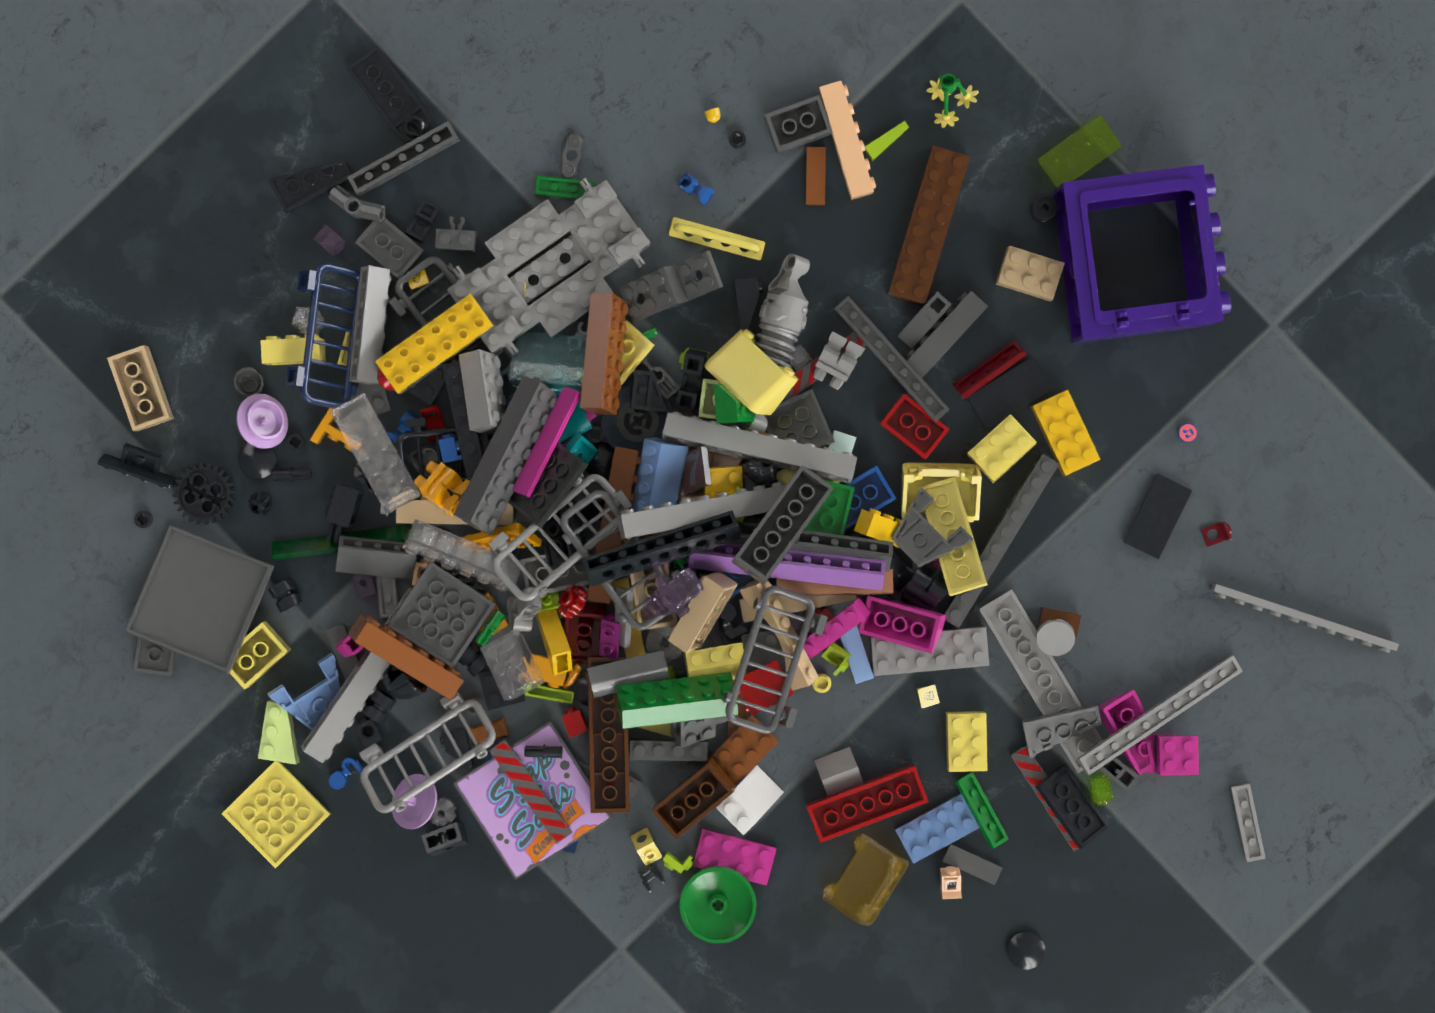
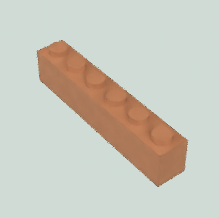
(816, 589)

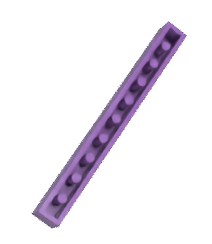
(801, 567)

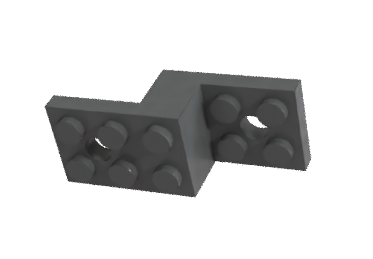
(671, 286)

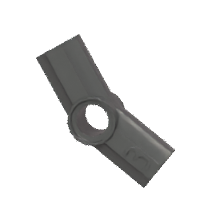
(365, 209)

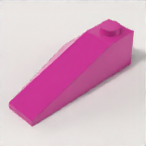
(1117, 713)

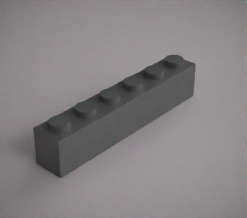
(403, 158)
(945, 333)

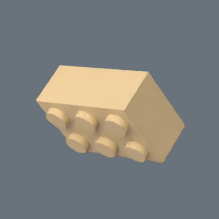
(1029, 273)

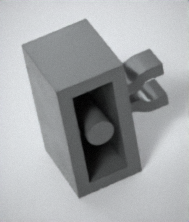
(454, 239)

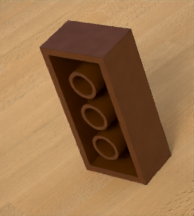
(694, 798)

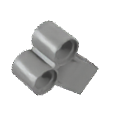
(522, 612)

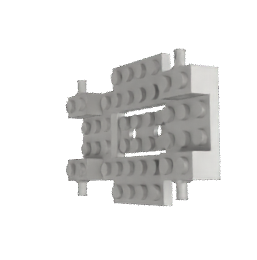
(599, 233)

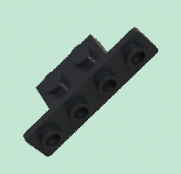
(139, 464)

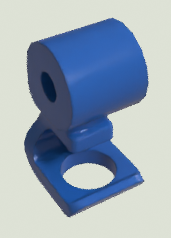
(690, 185)
(402, 428)
(340, 778)

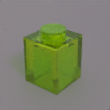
(1100, 790)

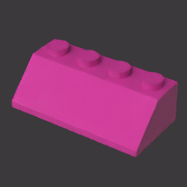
(902, 623)

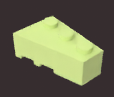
(278, 736)

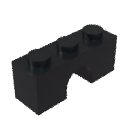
(691, 385)

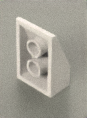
(750, 799)

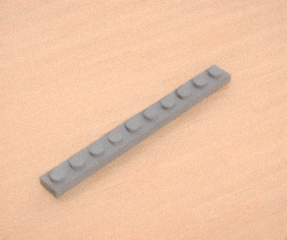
(1311, 621)
(1159, 715)

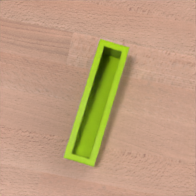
(876, 147)
(551, 693)

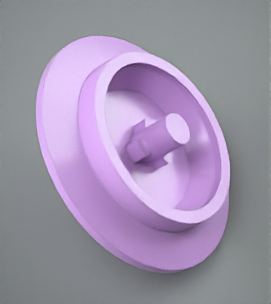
(262, 421)
(419, 807)

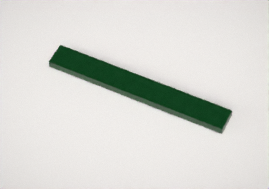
(319, 544)

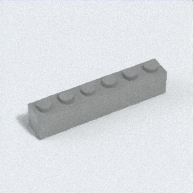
(369, 324)

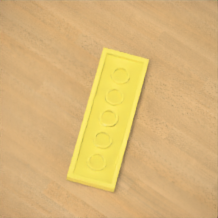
(946, 514)

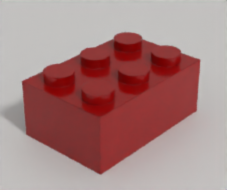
(914, 426)

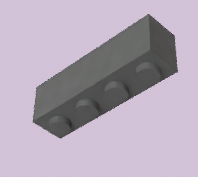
(666, 750)

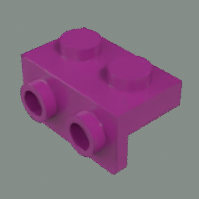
(609, 637)

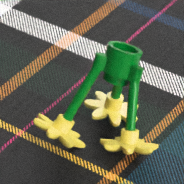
(944, 87)

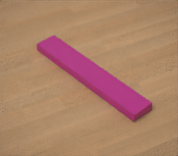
(546, 442)

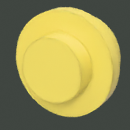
(822, 683)

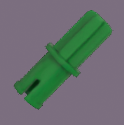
(490, 627)

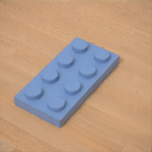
(937, 828)

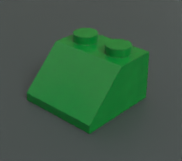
(729, 408)

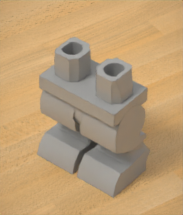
(832, 363)

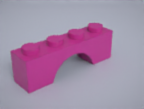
(836, 627)

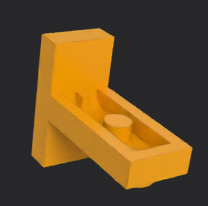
(326, 427)

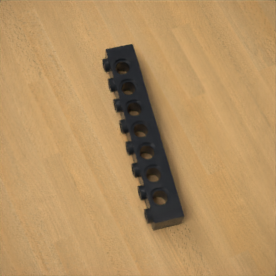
(661, 548)

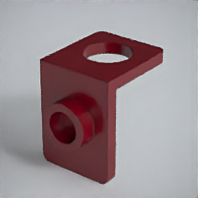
(1224, 533)

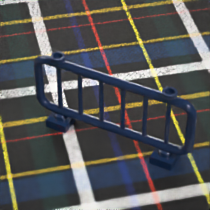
(299, 376)

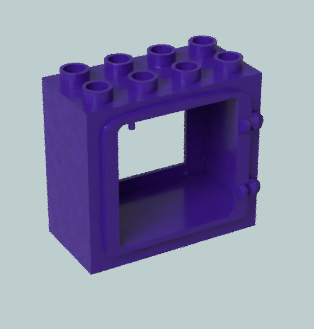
(1196, 227)

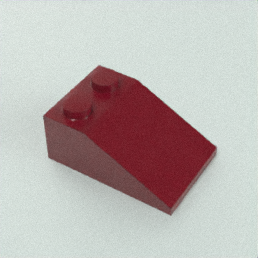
(584, 631)

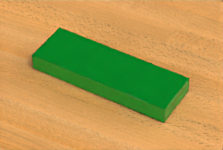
(559, 187)

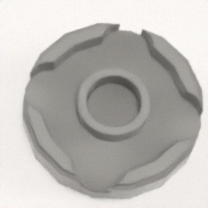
(1055, 637)

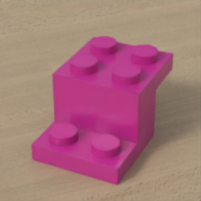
(1174, 754)

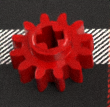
(572, 601)

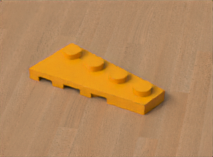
(511, 531)

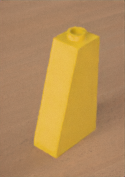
(554, 641)

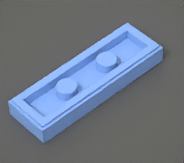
(858, 660)

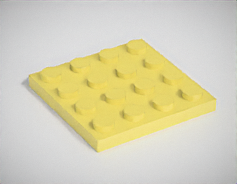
(276, 813)

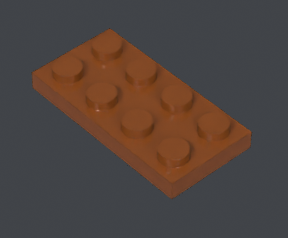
(743, 751)

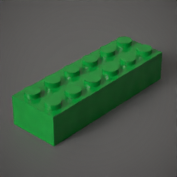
(673, 700)

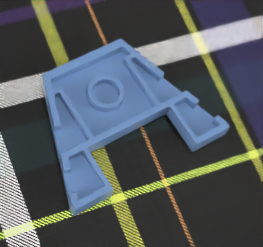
(312, 703)

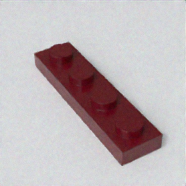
(989, 369)

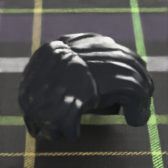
(757, 473)

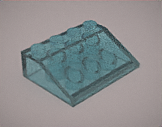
(553, 360)

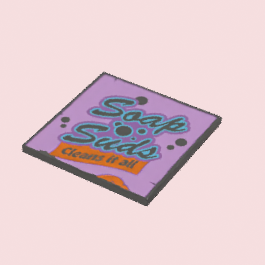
(509, 819)

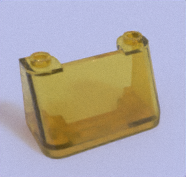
(866, 881)

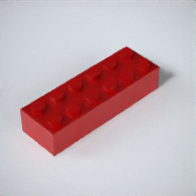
(867, 803)

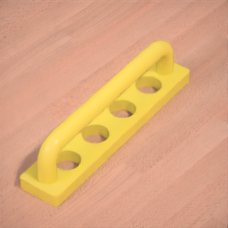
(754, 246)

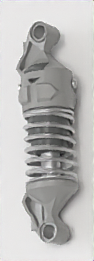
(781, 319)

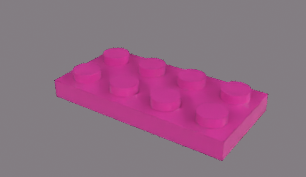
(745, 856)

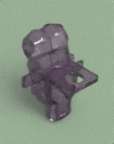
(673, 594)

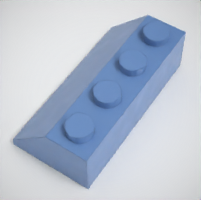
(659, 473)

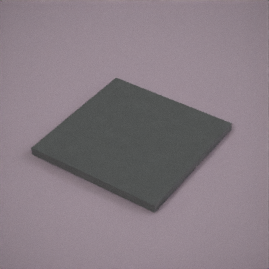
(199, 599)

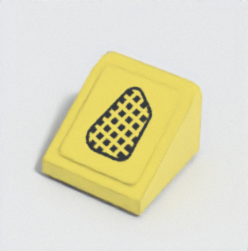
(927, 696)

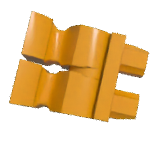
(437, 484)

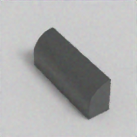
(374, 558)
(631, 670)

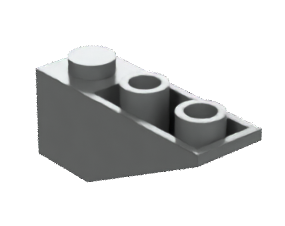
(924, 320)

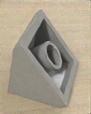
(838, 771)

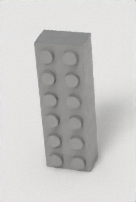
(953, 650)

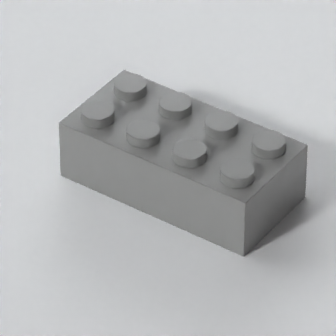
(482, 390)

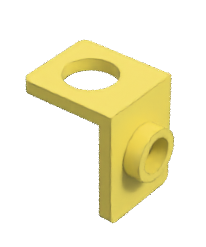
(647, 850)

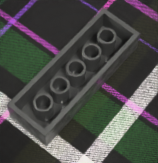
(782, 524)

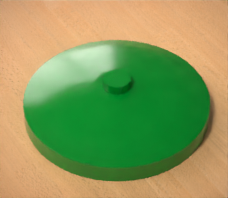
(718, 904)

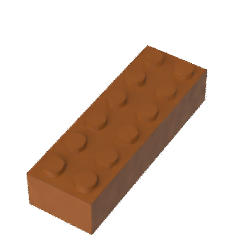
(603, 354)
(404, 656)

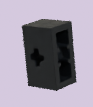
(445, 839)

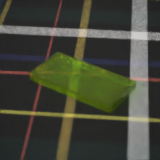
(1080, 152)

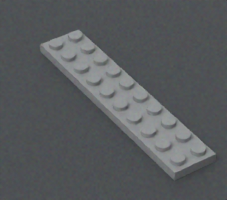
(1035, 668)

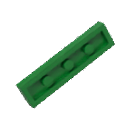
(981, 810)

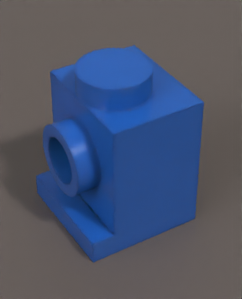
(450, 448)

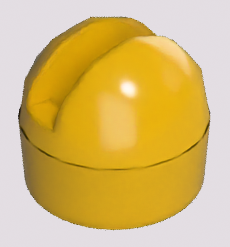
(713, 115)

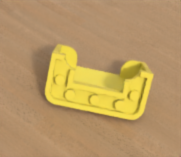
(751, 374)
(922, 474)

